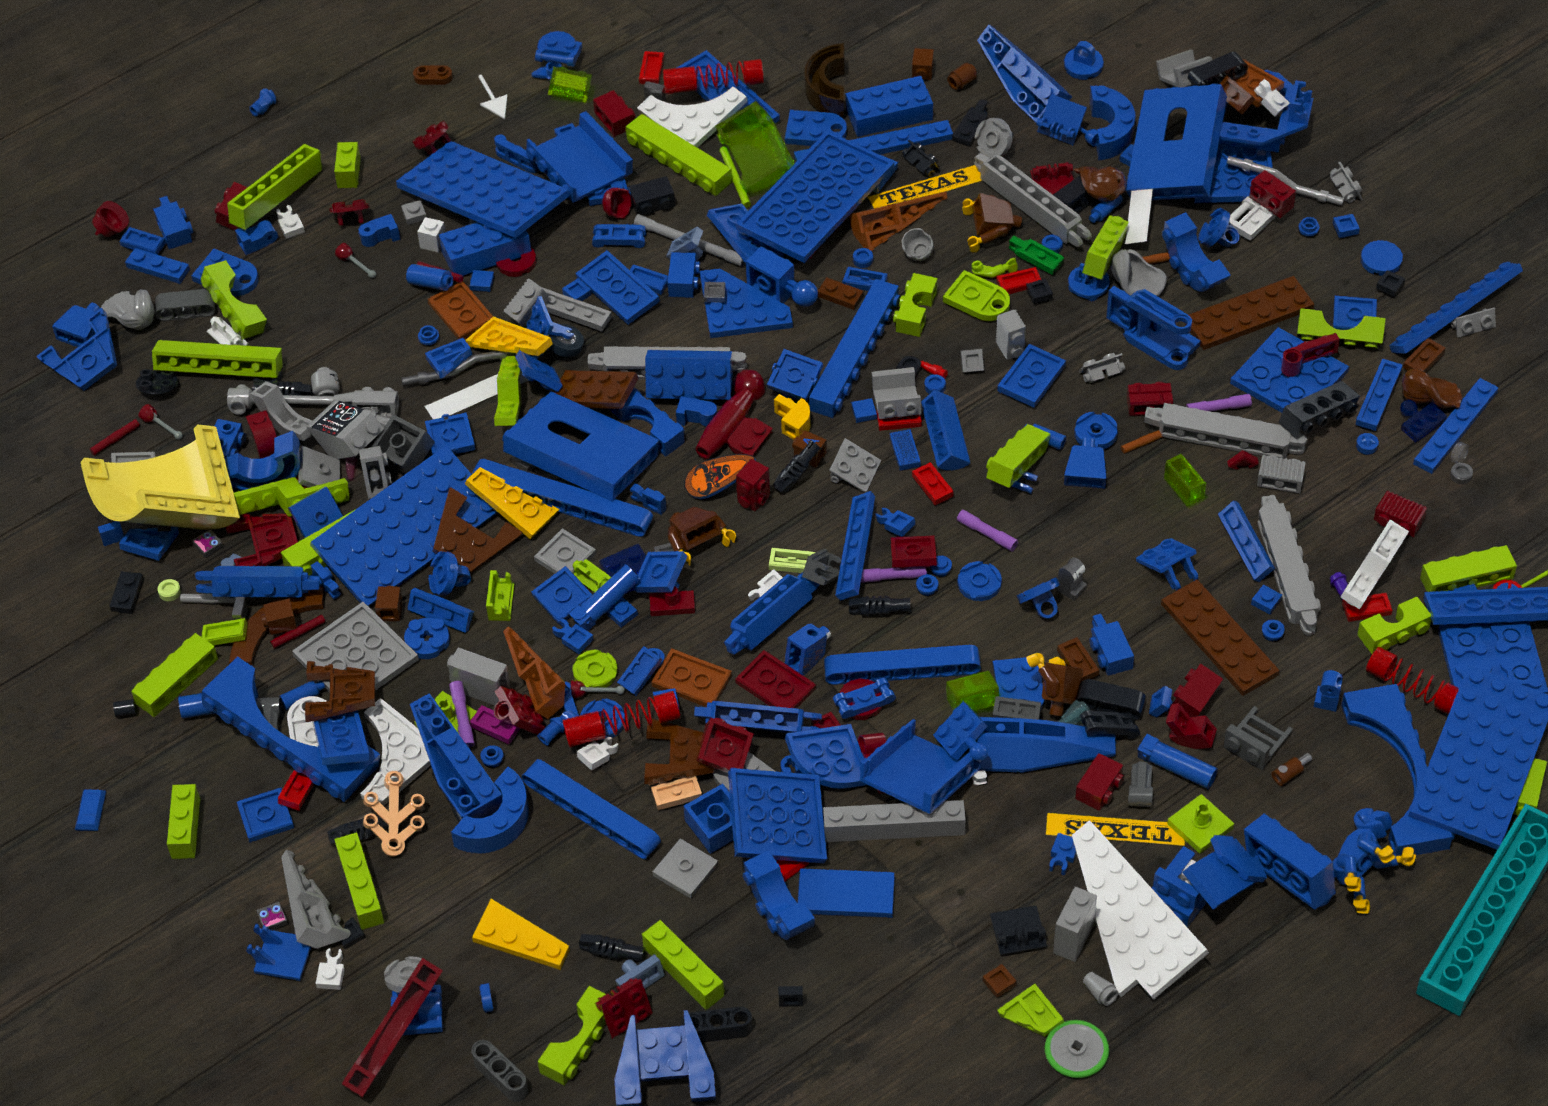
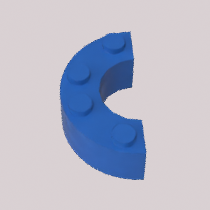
(1120, 113)
(1188, 257)
(281, 465)
(500, 828)
(774, 899)

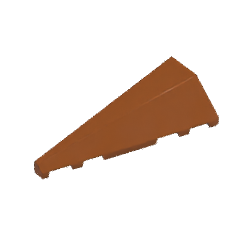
(880, 223)
(543, 684)

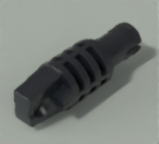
(291, 388)
(796, 467)
(878, 605)
(353, 827)
(611, 948)

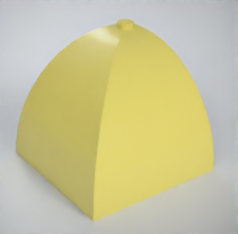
(170, 490)

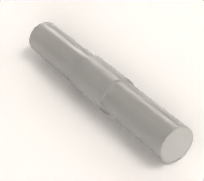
(205, 598)

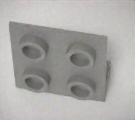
(854, 466)

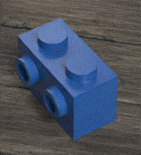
(230, 436)

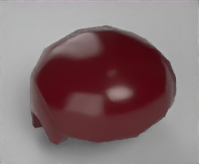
(616, 202)
(751, 381)

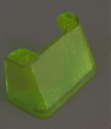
(755, 147)

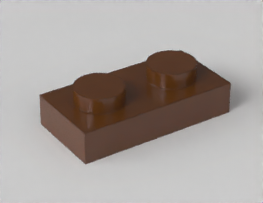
(1236, 95)
(840, 293)
(1424, 356)
(1076, 656)

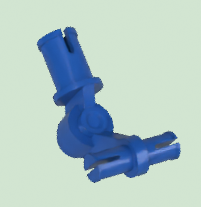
(556, 724)

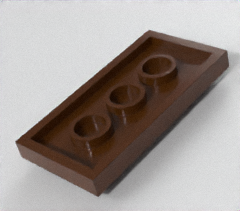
(598, 388)

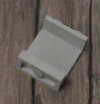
(1176, 68)
(896, 393)

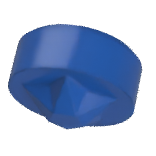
(1367, 443)

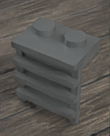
(1251, 743)

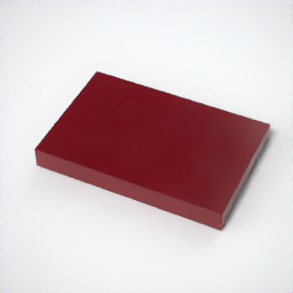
(775, 682)

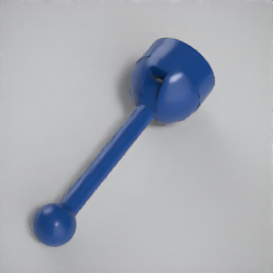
(1090, 136)

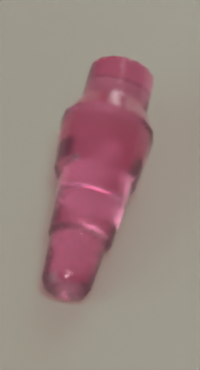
(350, 466)

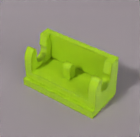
(499, 597)

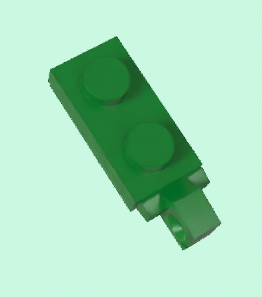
(1036, 254)

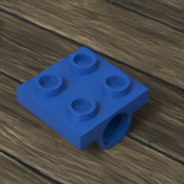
(429, 1016)

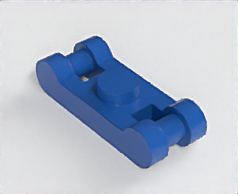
(514, 154)
(619, 235)
(864, 698)

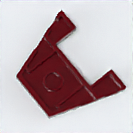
(270, 537)

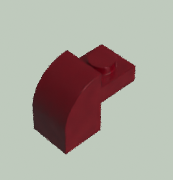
(262, 433)
(1190, 731)

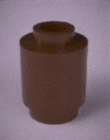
(962, 76)

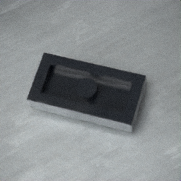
(126, 592)

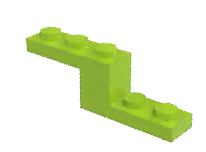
(508, 392)
(285, 494)

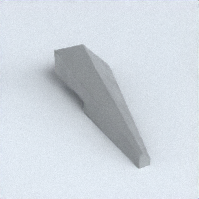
(309, 908)

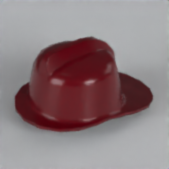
(110, 219)

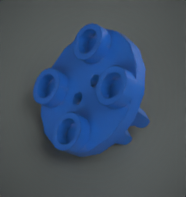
(1086, 285)

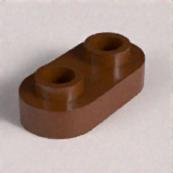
(432, 75)

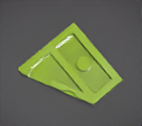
(1032, 1011)

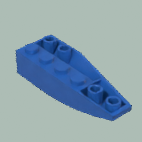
(1021, 76)
(1038, 744)
(453, 763)

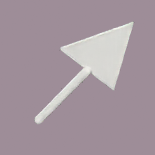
(496, 105)

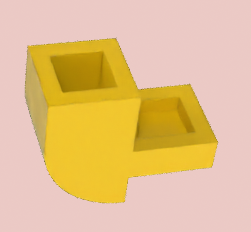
(795, 416)

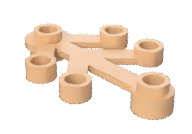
(393, 817)

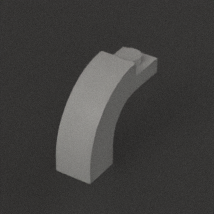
(283, 417)

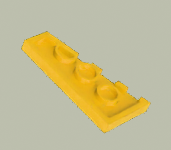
(508, 337)
(518, 508)
(517, 936)

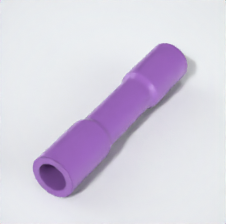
(1229, 403)
(998, 536)
(878, 574)
(459, 702)

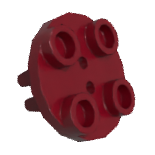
(432, 133)
(356, 206)

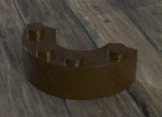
(818, 70)

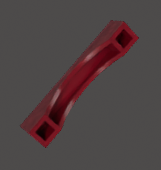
(392, 1028)

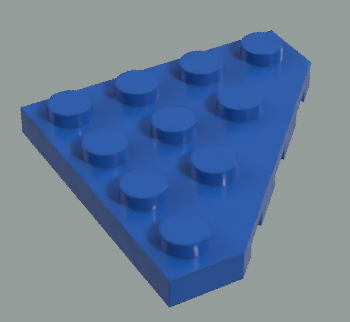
(744, 308)

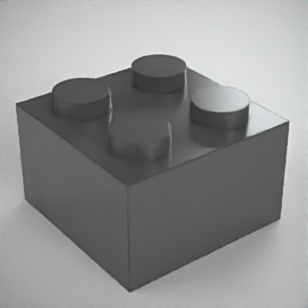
(403, 444)

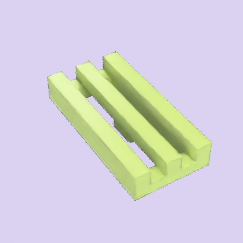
(788, 564)

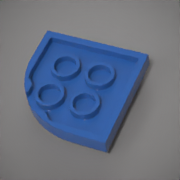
(828, 753)

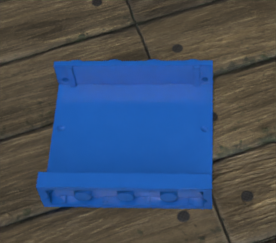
(581, 159)
(916, 770)

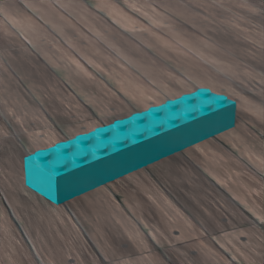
(1488, 914)

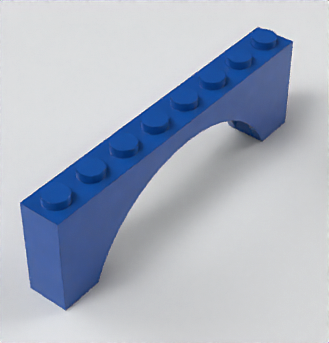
(233, 700)
(1385, 714)

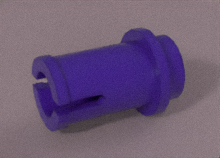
(1339, 581)

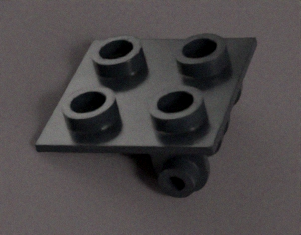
(1018, 930)

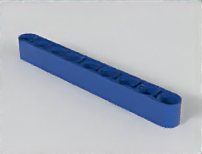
(574, 500)

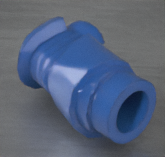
(267, 98)

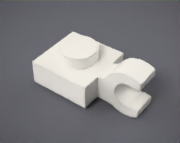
(1271, 99)

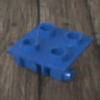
(1061, 119)

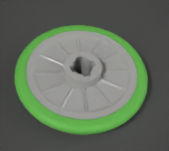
(1074, 1063)

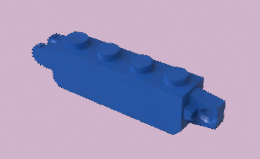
(257, 581)
(769, 612)
(758, 716)

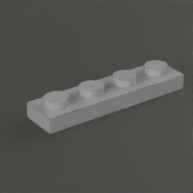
(577, 310)

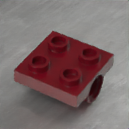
(517, 710)

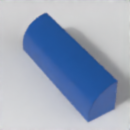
(945, 431)

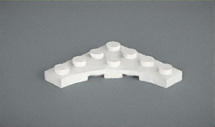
(696, 121)
(401, 749)

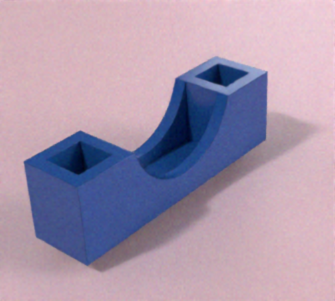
(663, 428)

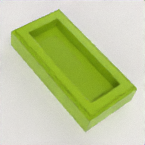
(225, 631)

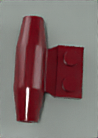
(732, 427)

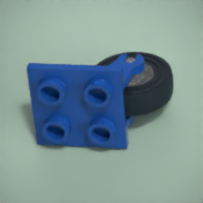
(566, 339)

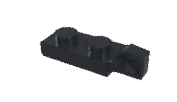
(967, 128)

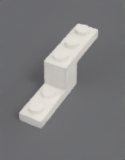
(1374, 564)

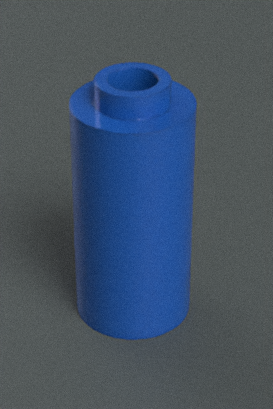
(429, 277)

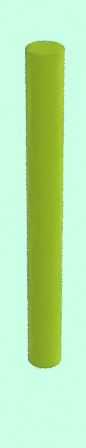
(735, 177)

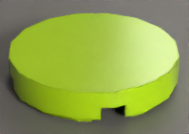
(595, 669)

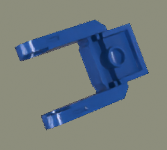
(1135, 316)

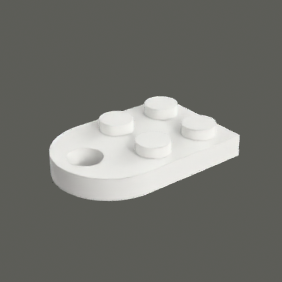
(298, 728)

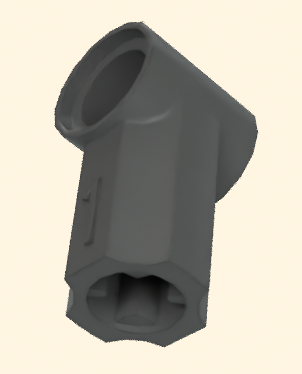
(271, 709)
(1140, 789)

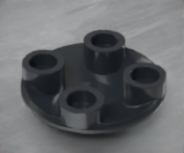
(156, 381)

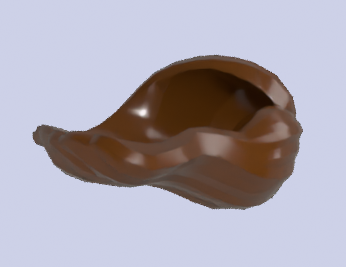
(1102, 183)
(1425, 389)

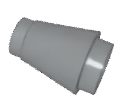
(1101, 989)

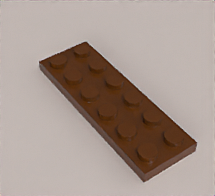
(1249, 312)
(1220, 637)

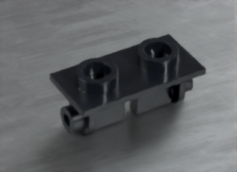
(917, 153)

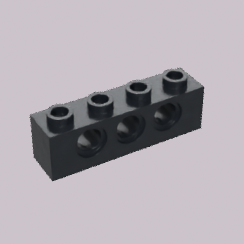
(1319, 409)

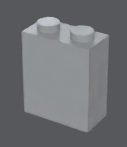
(479, 675)
(1075, 924)

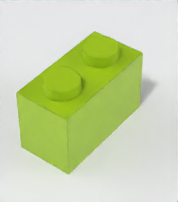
(347, 165)

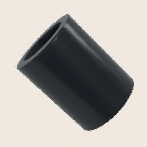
(124, 708)

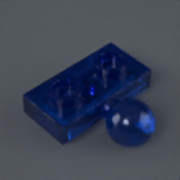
(1421, 421)

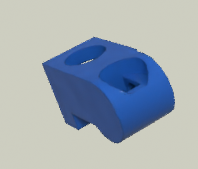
(379, 230)
(256, 237)
(695, 411)
(1329, 691)

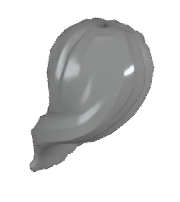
(1136, 274)
(131, 310)

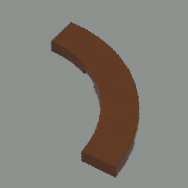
(255, 629)

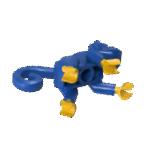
(1362, 851)

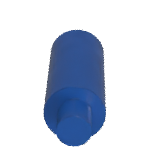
(1104, 208)
(1056, 439)
(302, 691)

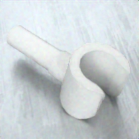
(979, 778)

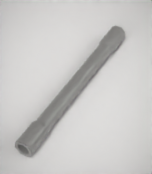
(652, 226)

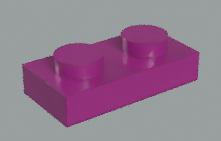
(486, 722)

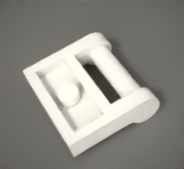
(1253, 221)

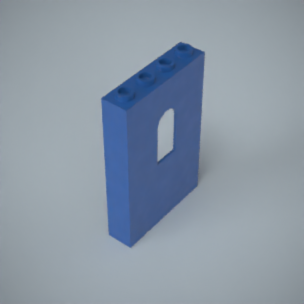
(1177, 166)
(601, 463)

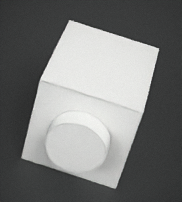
(429, 234)

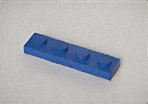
(1379, 394)
(1246, 541)

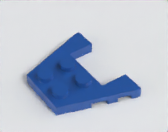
(90, 359)

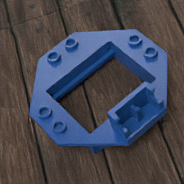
(1292, 119)

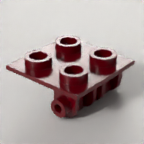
(1053, 178)
(620, 1006)

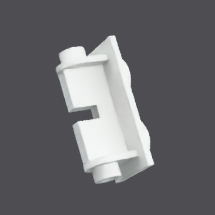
(224, 333)

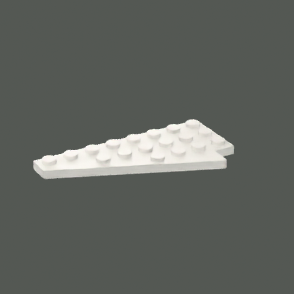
(1137, 929)

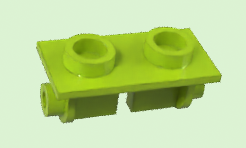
(590, 574)

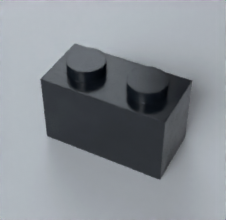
(652, 196)

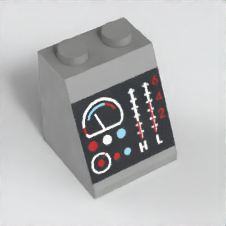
(344, 429)

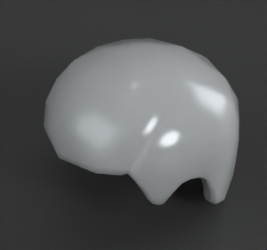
(917, 244)

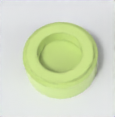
(169, 590)

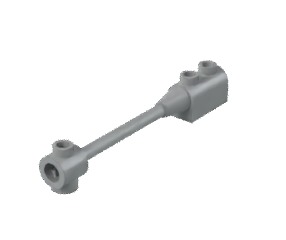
(383, 402)

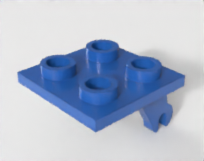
(1166, 554)
(280, 954)

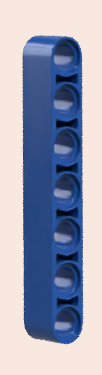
(903, 664)
(591, 809)

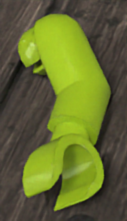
(991, 272)

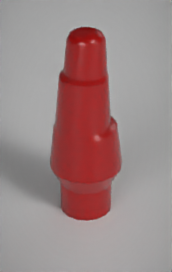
(934, 369)

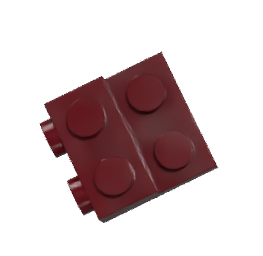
(724, 745)

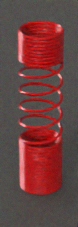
(685, 78)
(1382, 664)
(589, 727)

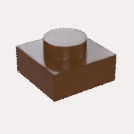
(999, 980)

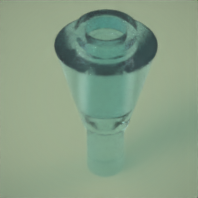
(1073, 713)

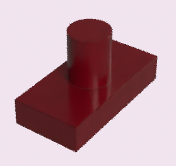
(672, 603)

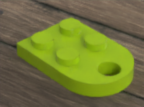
(977, 297)

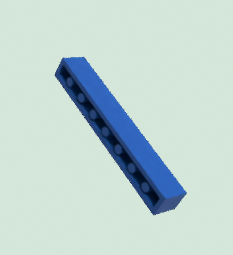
(854, 348)

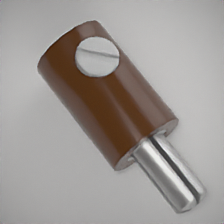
(1290, 769)

